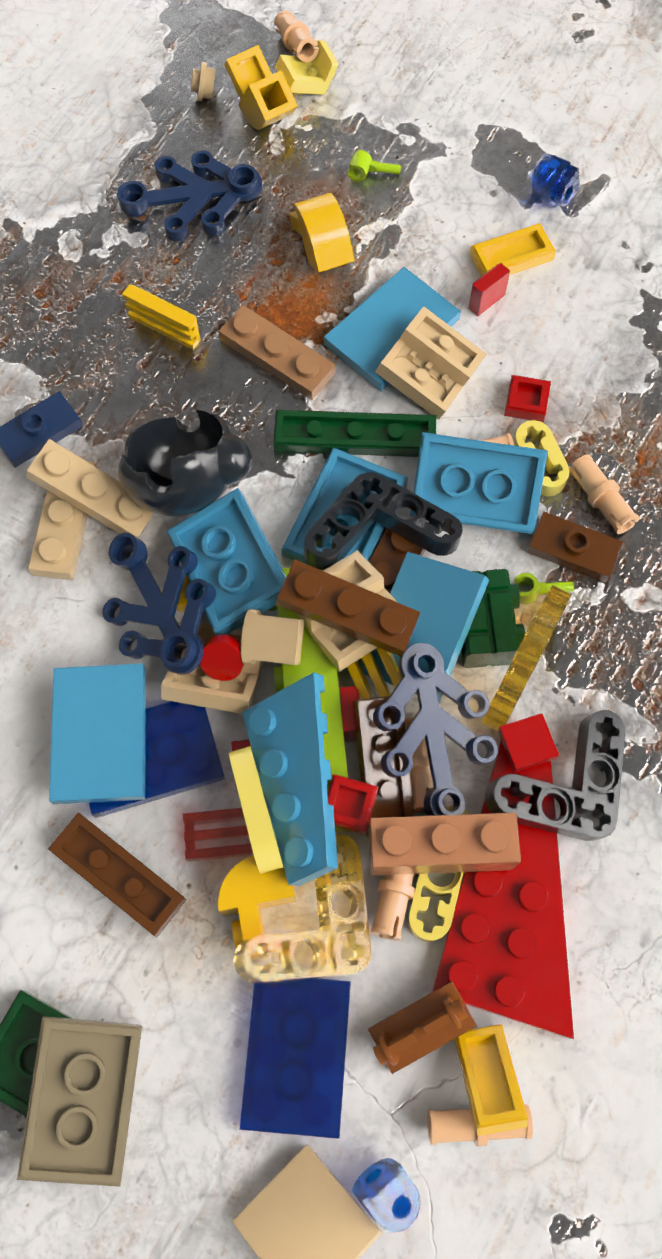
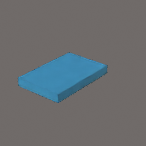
(380, 321)
(332, 481)
(481, 481)
(231, 558)
(446, 605)
(98, 734)

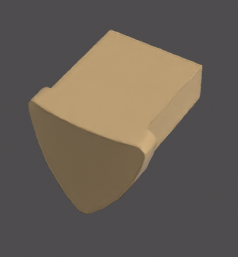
(271, 639)

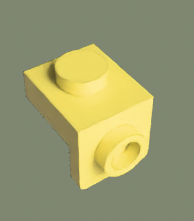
(311, 76)

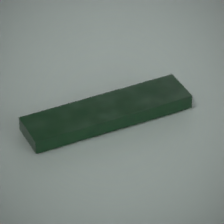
(351, 432)

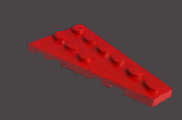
(510, 928)

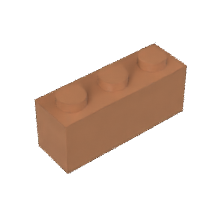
(443, 844)

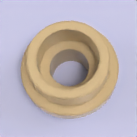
(203, 81)

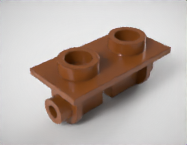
(421, 1028)

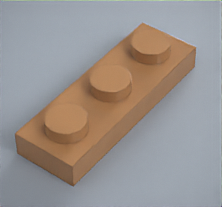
(277, 352)

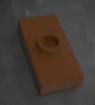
(575, 547)

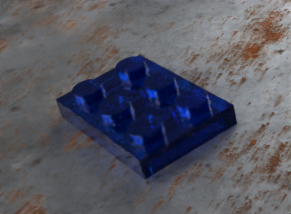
(177, 755)
(296, 1058)

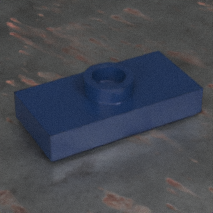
(32, 429)

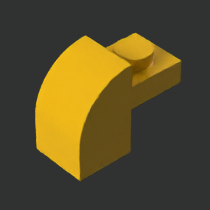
(262, 95)
(323, 232)
(247, 892)

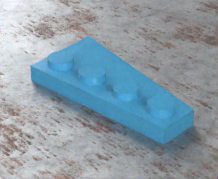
(294, 775)

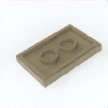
(80, 1102)

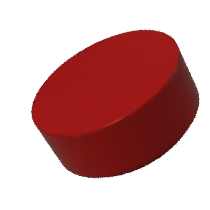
(222, 658)

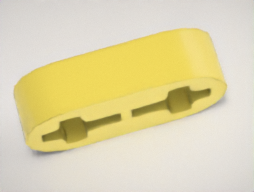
(555, 460)

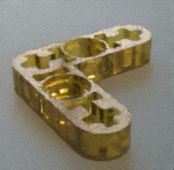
(526, 657)
(323, 943)

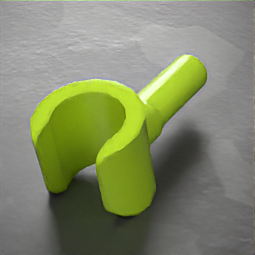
(362, 163)
(539, 588)

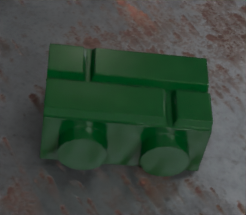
(494, 631)

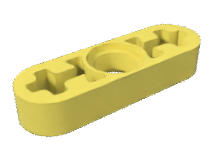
(255, 810)
(443, 911)

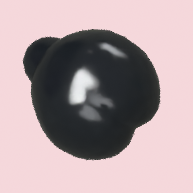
(182, 467)

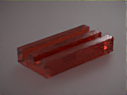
(214, 816)

